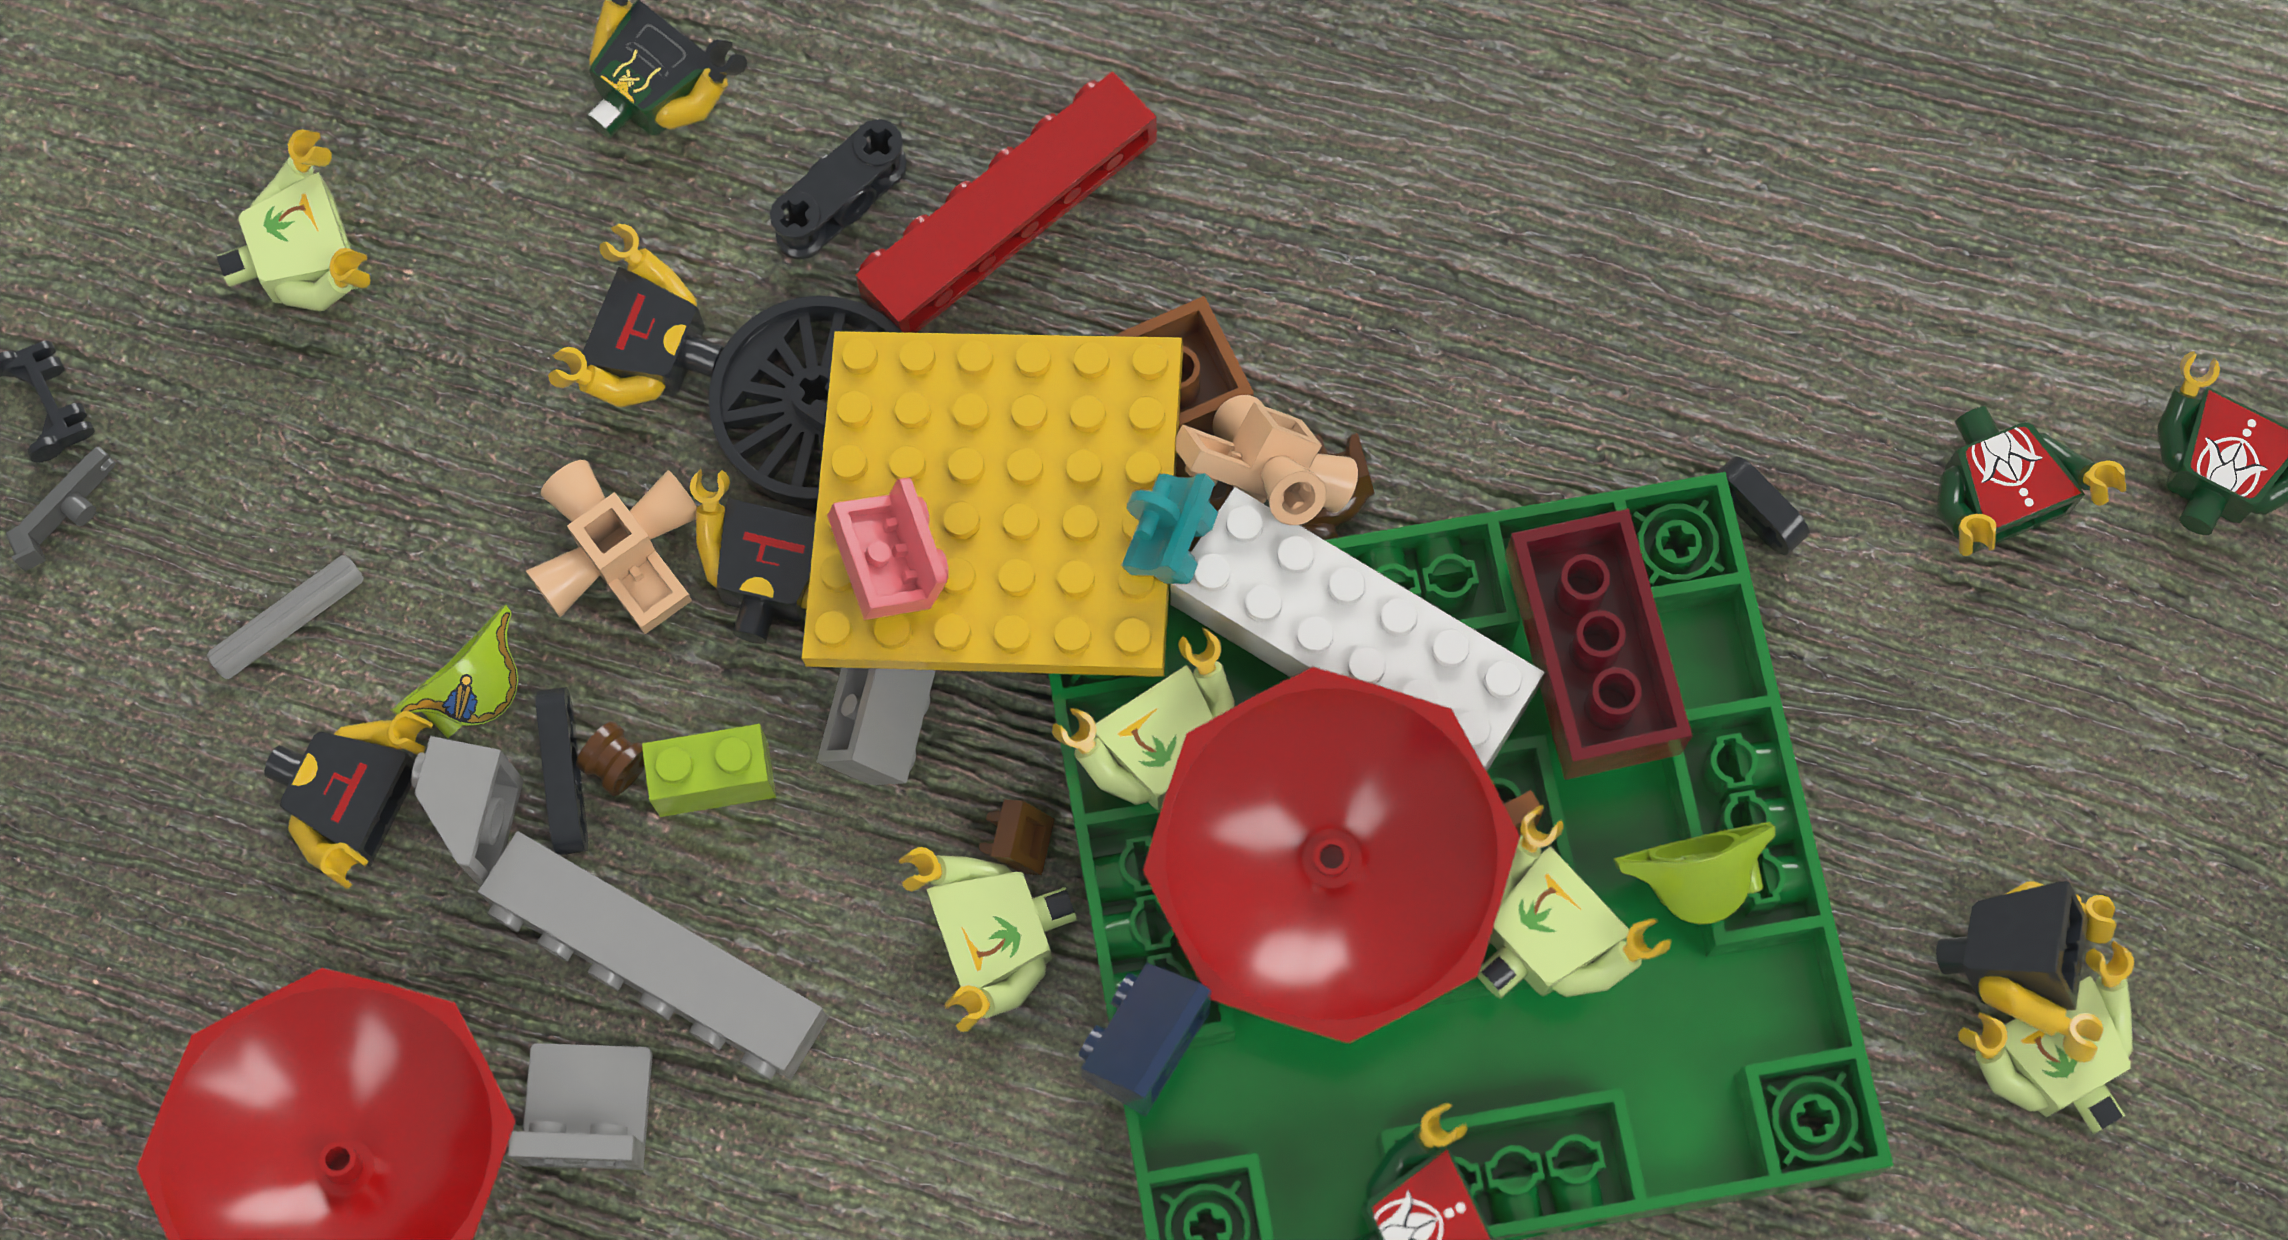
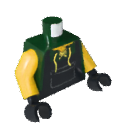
(653, 71)

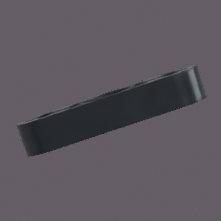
(560, 772)

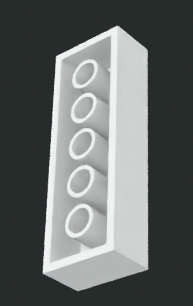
(1318, 607)

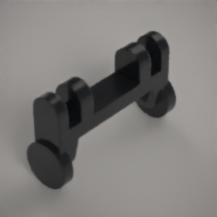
(61, 425)

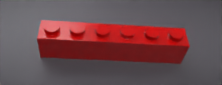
(1007, 204)

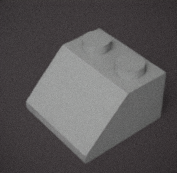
(469, 799)

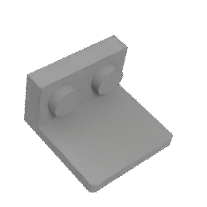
(585, 1107)

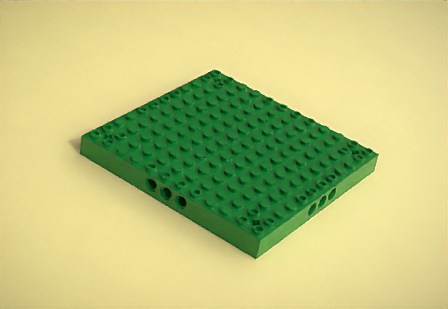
(1572, 1106)

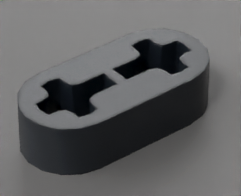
(1764, 507)

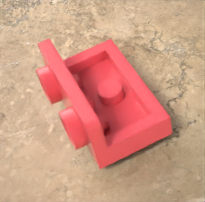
(889, 551)

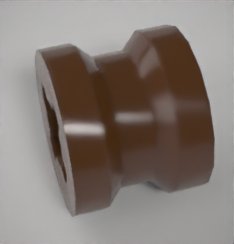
(612, 758)

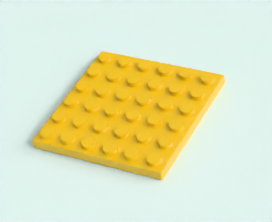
(1026, 493)

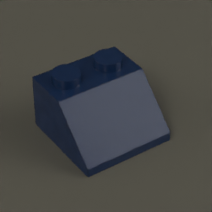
(1145, 1037)

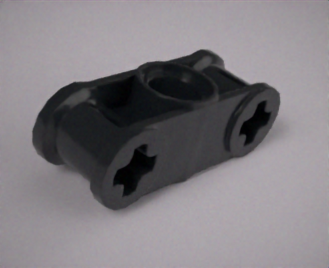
(838, 189)

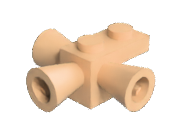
(1269, 459)
(615, 545)

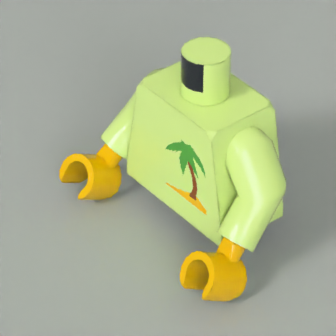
(296, 236)
(1140, 743)
(1558, 928)
(989, 929)
(2035, 1069)

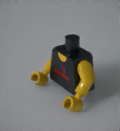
(642, 334)
(754, 558)
(347, 790)
(2028, 957)

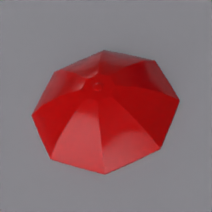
(1331, 854)
(329, 1120)

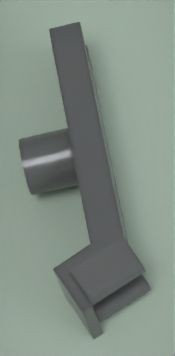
(64, 501)

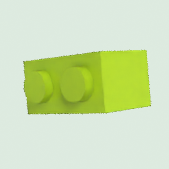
(708, 770)

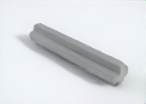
(285, 617)

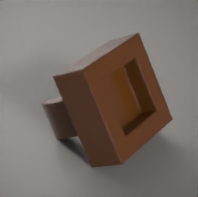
(1020, 836)

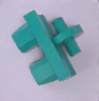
(1166, 526)

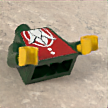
(2220, 454)
(2014, 482)
(1422, 1190)

